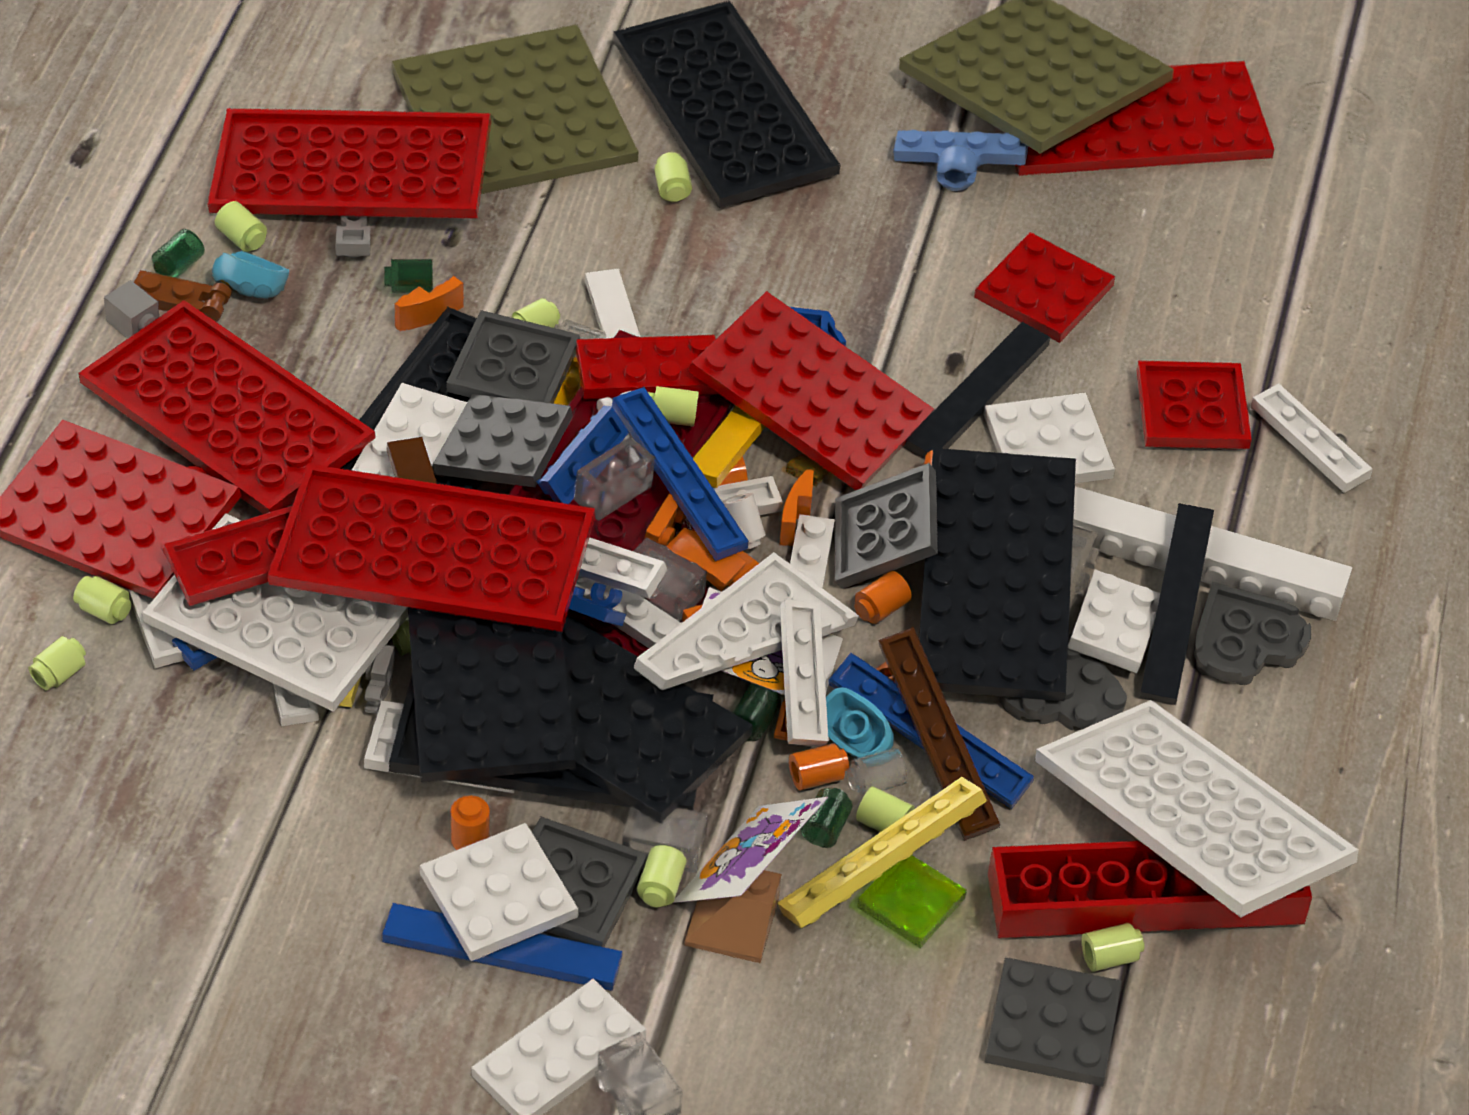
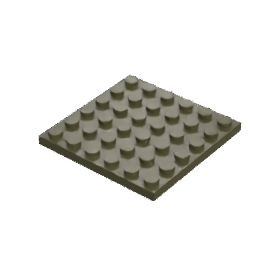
(1036, 70)
(543, 104)

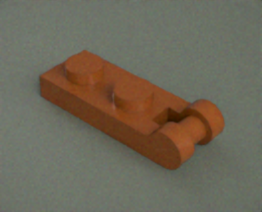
(171, 291)

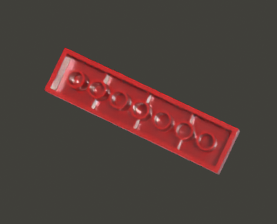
(1111, 884)

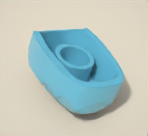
(250, 274)
(857, 724)

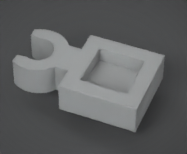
(353, 237)
(380, 677)

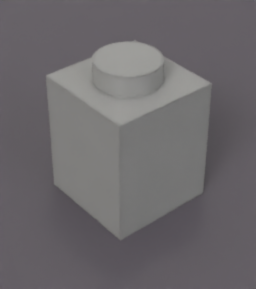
(130, 309)

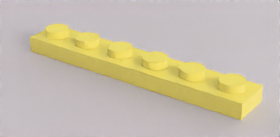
(881, 852)

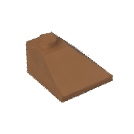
(739, 923)

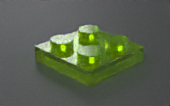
(912, 899)

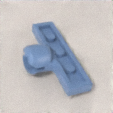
(959, 153)

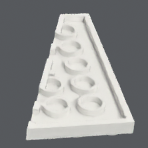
(738, 625)

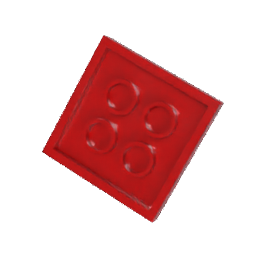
(1044, 287)
(1193, 404)

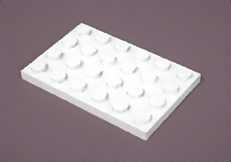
(283, 634)

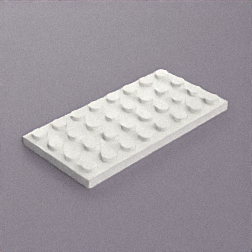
(1197, 807)

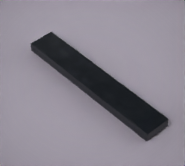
(978, 390)
(1177, 604)

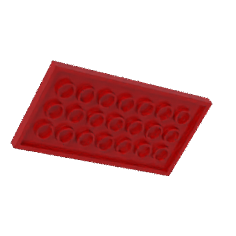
(1195, 118)
(351, 163)
(225, 406)
(433, 547)

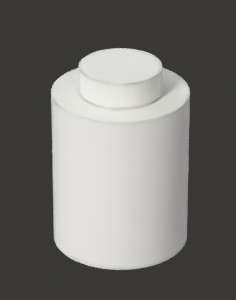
(746, 514)

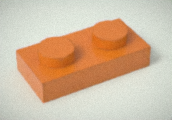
(662, 527)

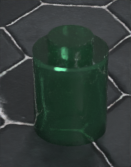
(178, 254)
(408, 274)
(758, 708)
(829, 819)

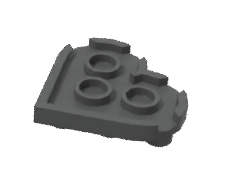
(1245, 632)
(1089, 699)

